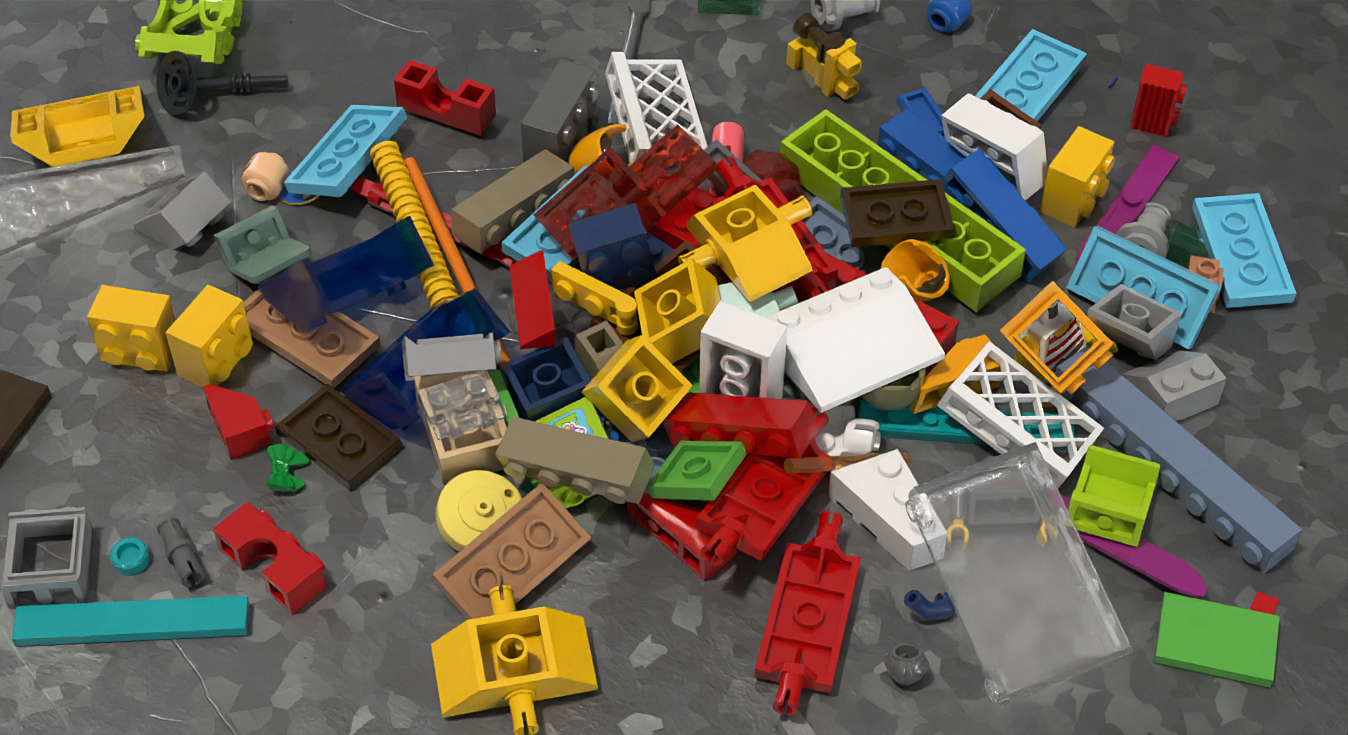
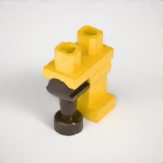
(824, 57)

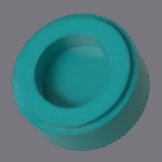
(129, 556)

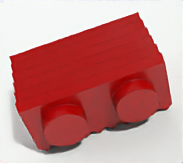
(1157, 99)

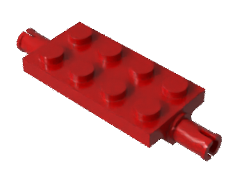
(822, 266)
(758, 503)
(808, 615)

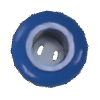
(948, 14)

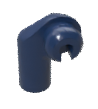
(928, 610)

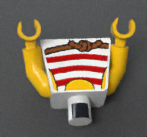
(1055, 339)

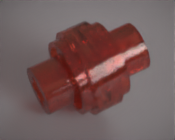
(779, 168)

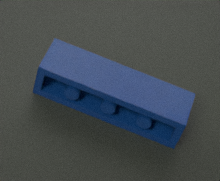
(918, 146)
(988, 194)

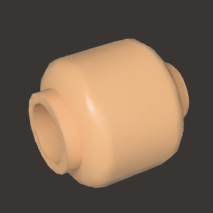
(264, 176)

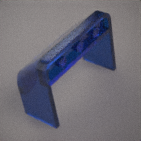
(318, 289)
(382, 385)

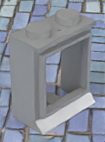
(450, 355)
(47, 523)

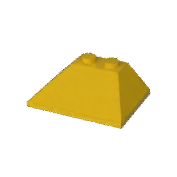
(79, 127)

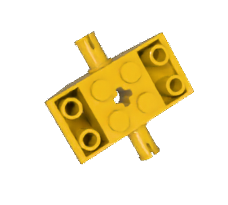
(751, 241)
(477, 666)

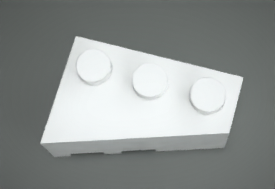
(1008, 141)
(876, 498)

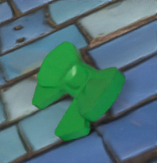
(281, 459)

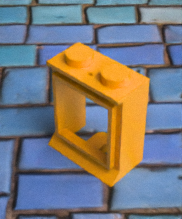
(1073, 376)

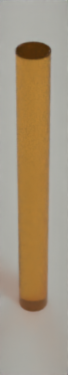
(829, 463)

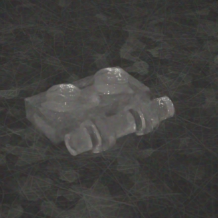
(458, 398)

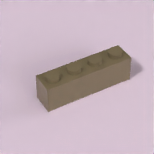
(508, 201)
(575, 460)

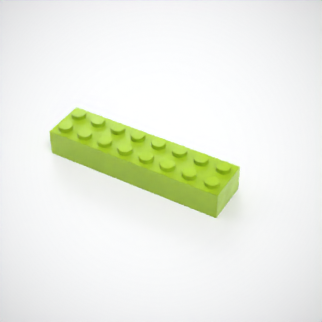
(838, 156)

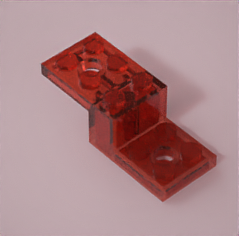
(613, 184)

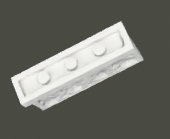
(628, 107)
(1007, 433)

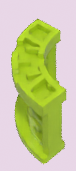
(171, 16)

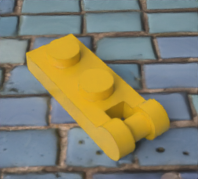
(595, 297)

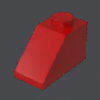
(238, 420)

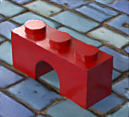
(422, 93)
(253, 536)

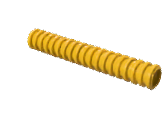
(405, 203)

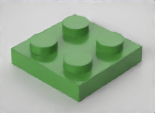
(697, 470)

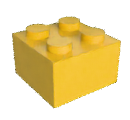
(1077, 177)
(677, 308)
(132, 327)
(209, 337)
(637, 388)

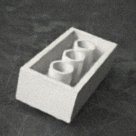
(742, 354)

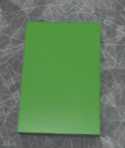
(1217, 639)

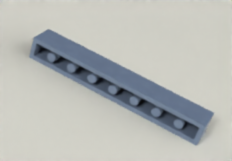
(1187, 466)

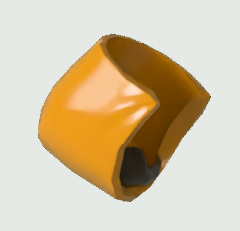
(593, 146)
(918, 269)

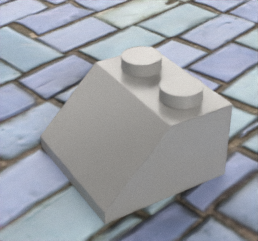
(184, 212)
(1136, 321)
(1180, 383)

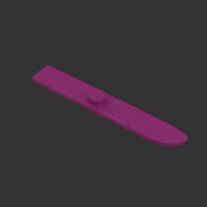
(1137, 191)
(1151, 562)

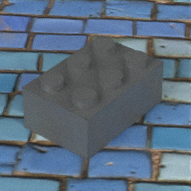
(561, 111)

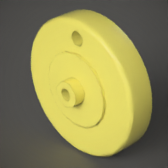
(472, 505)

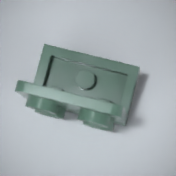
(260, 247)

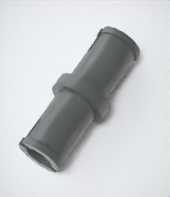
(181, 552)

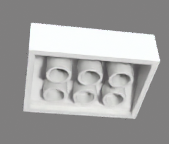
(856, 339)

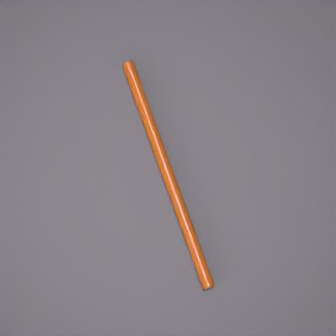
(444, 237)

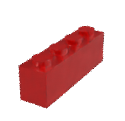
(761, 424)

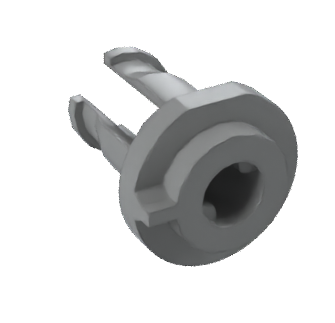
(832, 12)
(1149, 229)

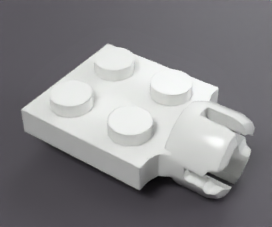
(846, 433)

